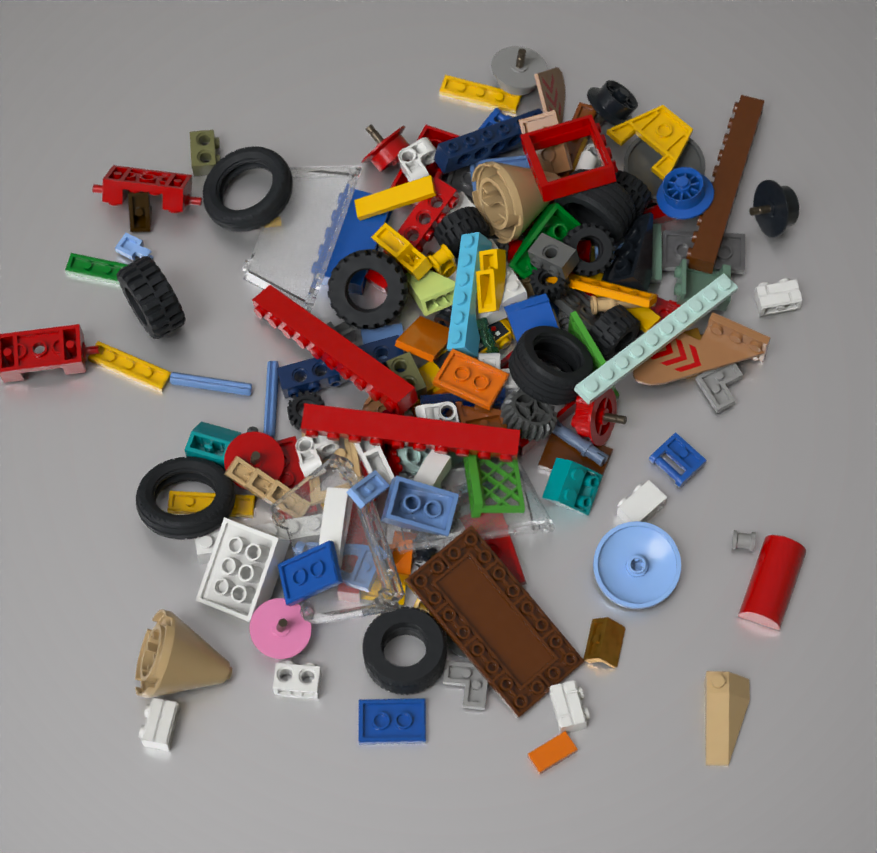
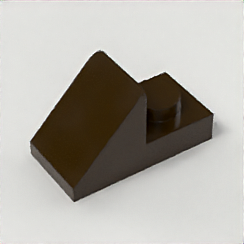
(139, 212)

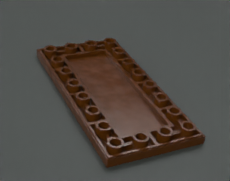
(494, 621)

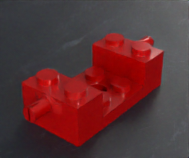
(174, 187)
(62, 345)

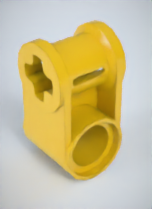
(443, 261)

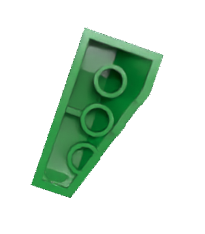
(553, 222)

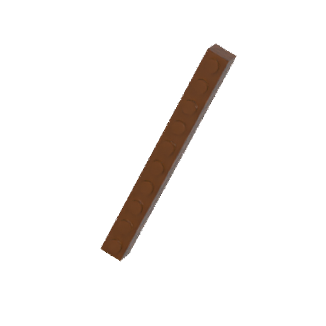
(726, 184)

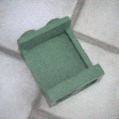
(693, 281)

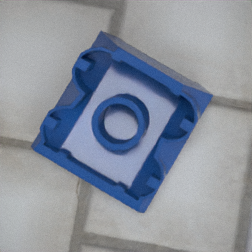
(529, 314)

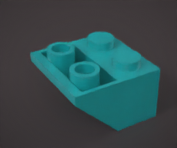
(210, 442)
(572, 486)

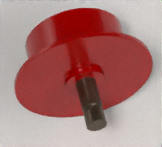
(387, 149)
(258, 451)

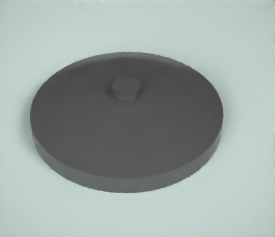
(641, 157)

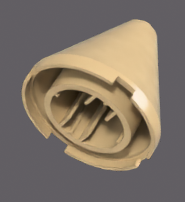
(507, 198)
(177, 659)

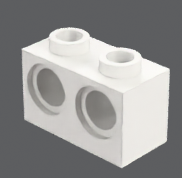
(295, 686)

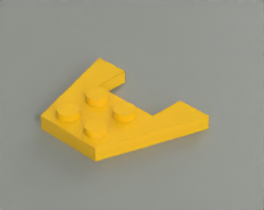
(661, 131)

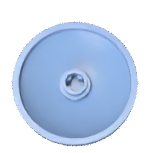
(637, 565)

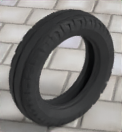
(262, 212)
(190, 525)

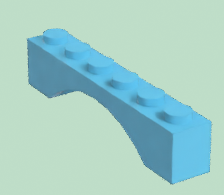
(463, 323)

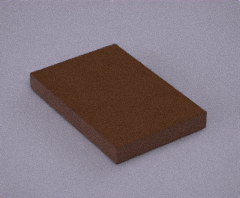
(558, 448)

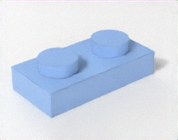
(368, 489)

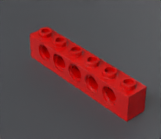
(413, 224)

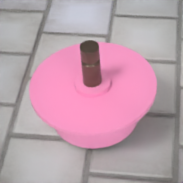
(279, 629)

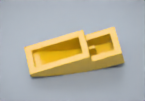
(402, 251)
(491, 279)

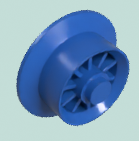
(685, 193)

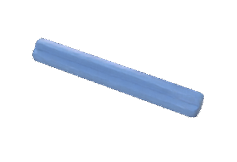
(211, 383)
(271, 399)

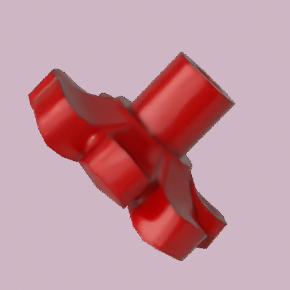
(393, 460)

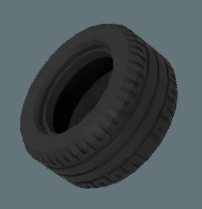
(603, 205)
(541, 380)

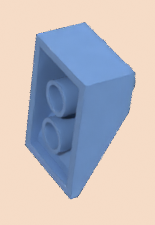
(419, 506)

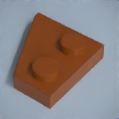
(479, 415)

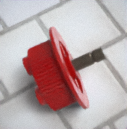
(597, 418)

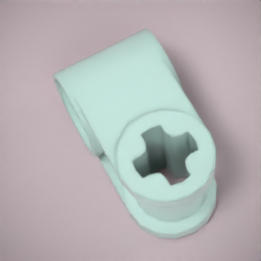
(411, 459)

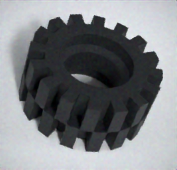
(551, 291)
(297, 403)

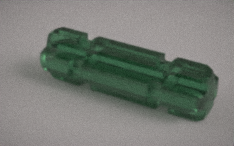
(487, 335)

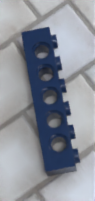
(481, 144)
(312, 367)

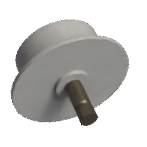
(516, 69)

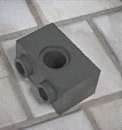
(547, 247)

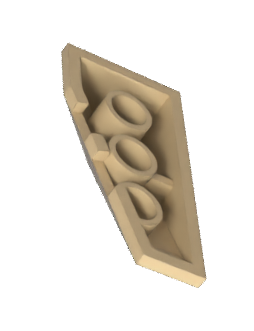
(725, 708)

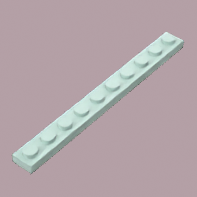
(655, 339)

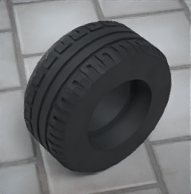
(409, 678)

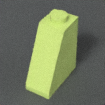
(431, 292)

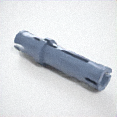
(586, 448)

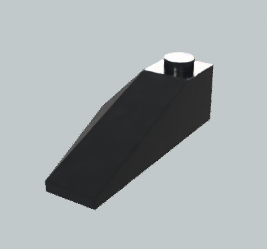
(634, 259)

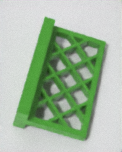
(579, 330)
(477, 490)

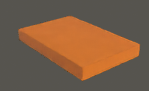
(424, 339)
(471, 379)

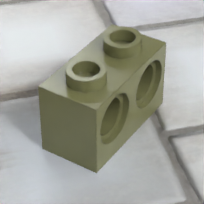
(203, 153)
(411, 372)

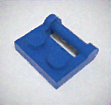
(682, 454)

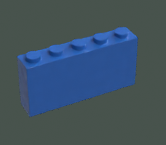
(356, 236)

